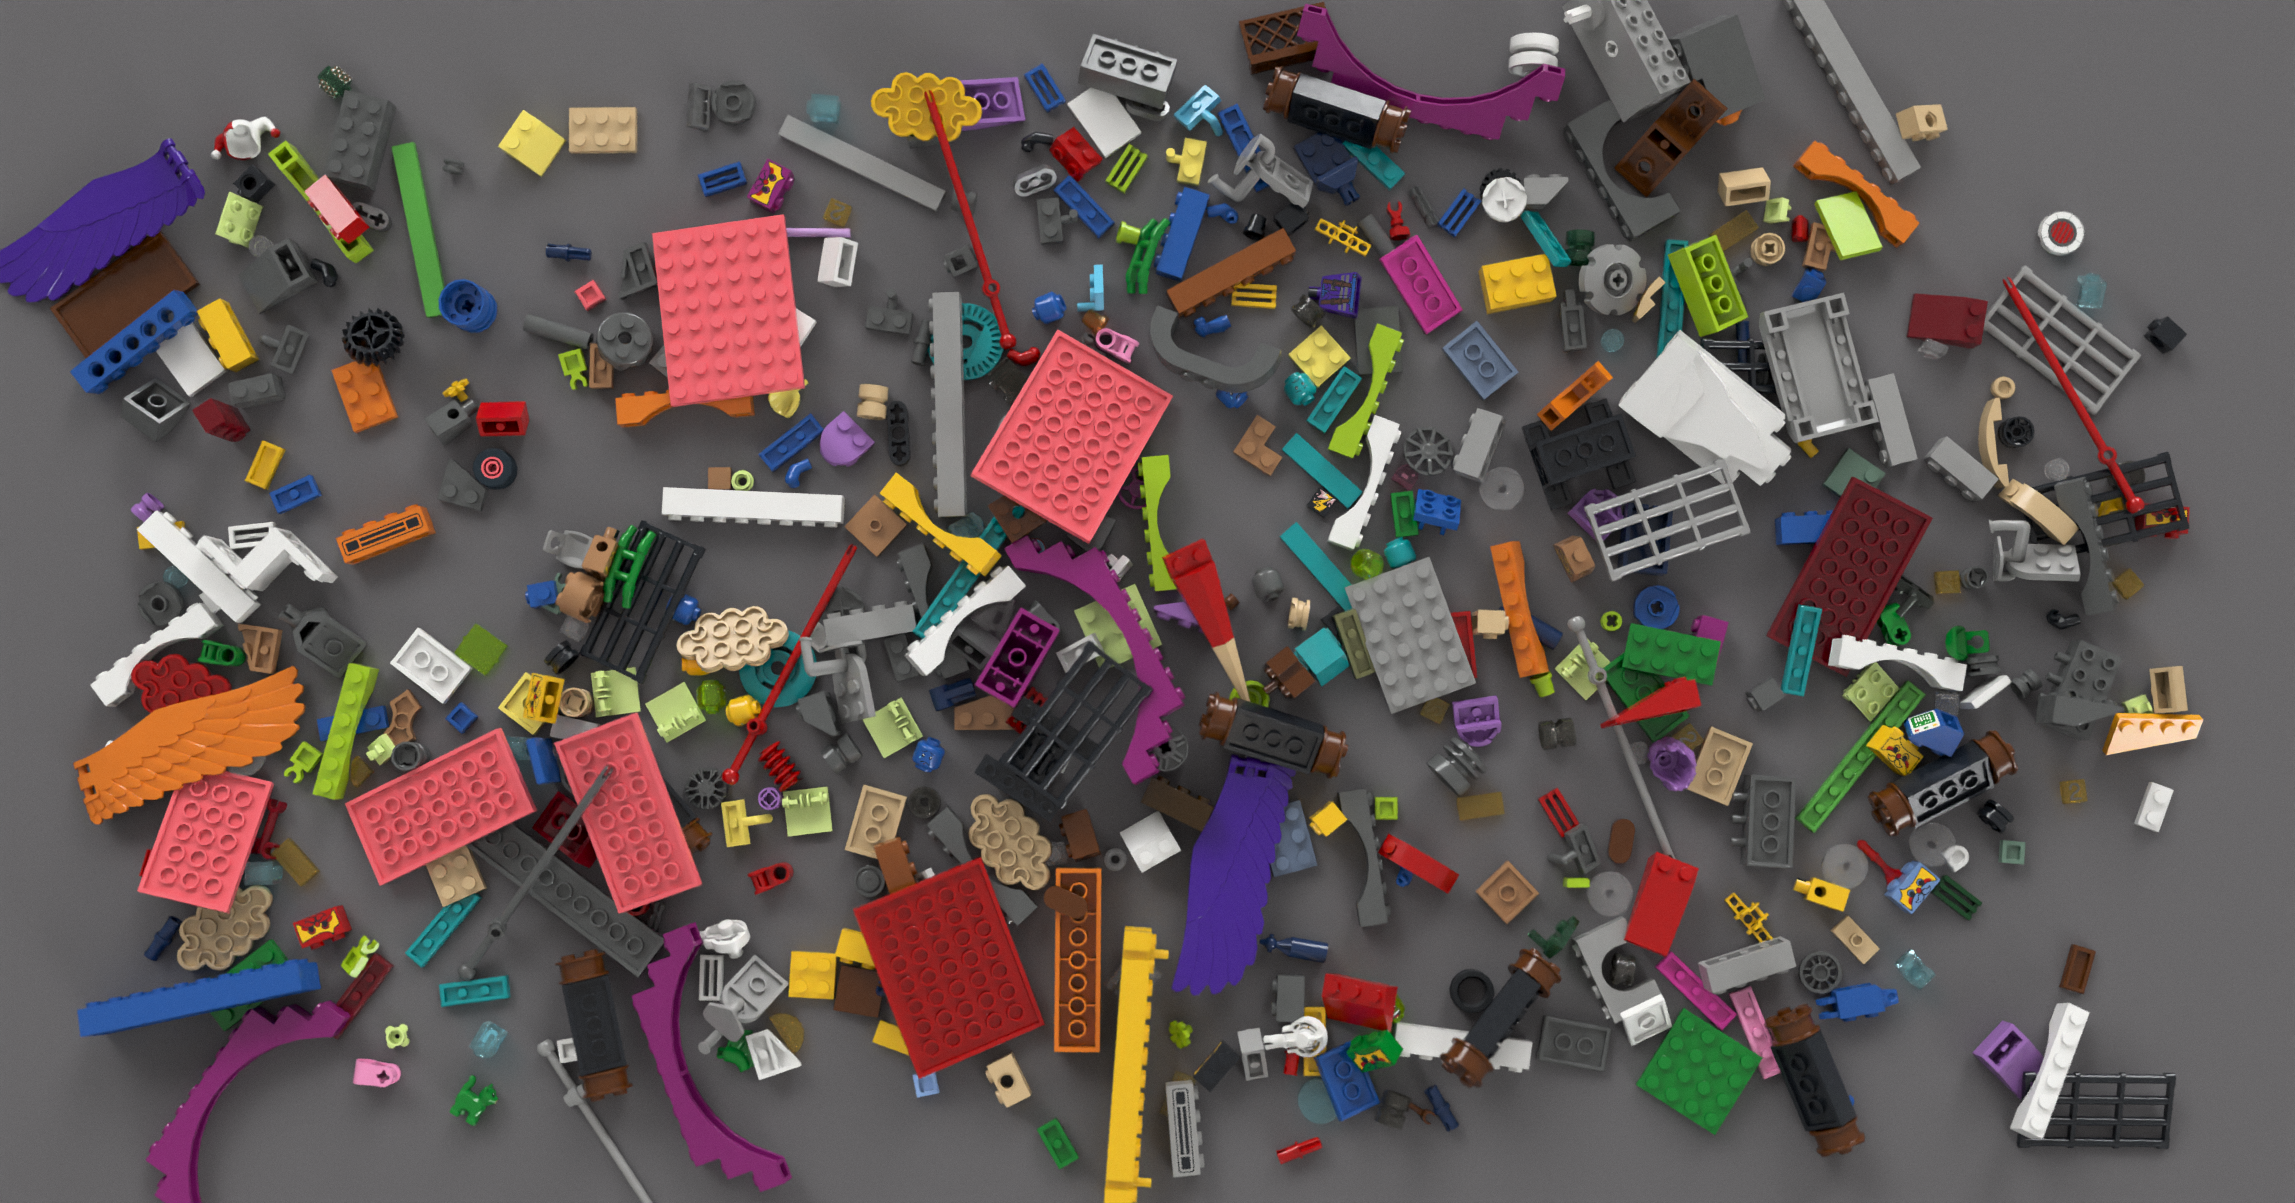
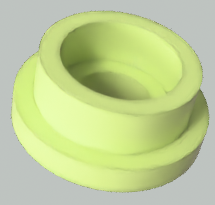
(742, 474)

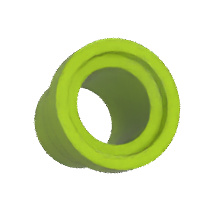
(1127, 234)
(1543, 684)

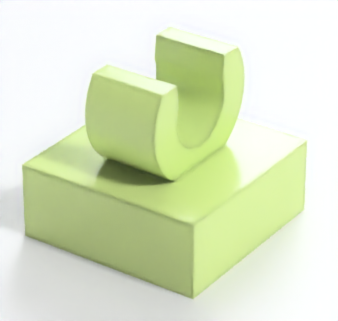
(1776, 210)
(2138, 705)
(381, 749)

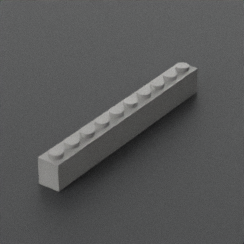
(1854, 88)
(949, 404)

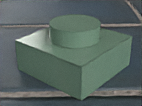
(2011, 852)

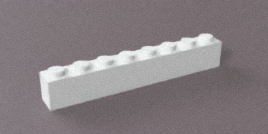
(753, 506)

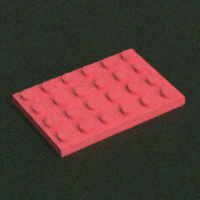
(206, 840)

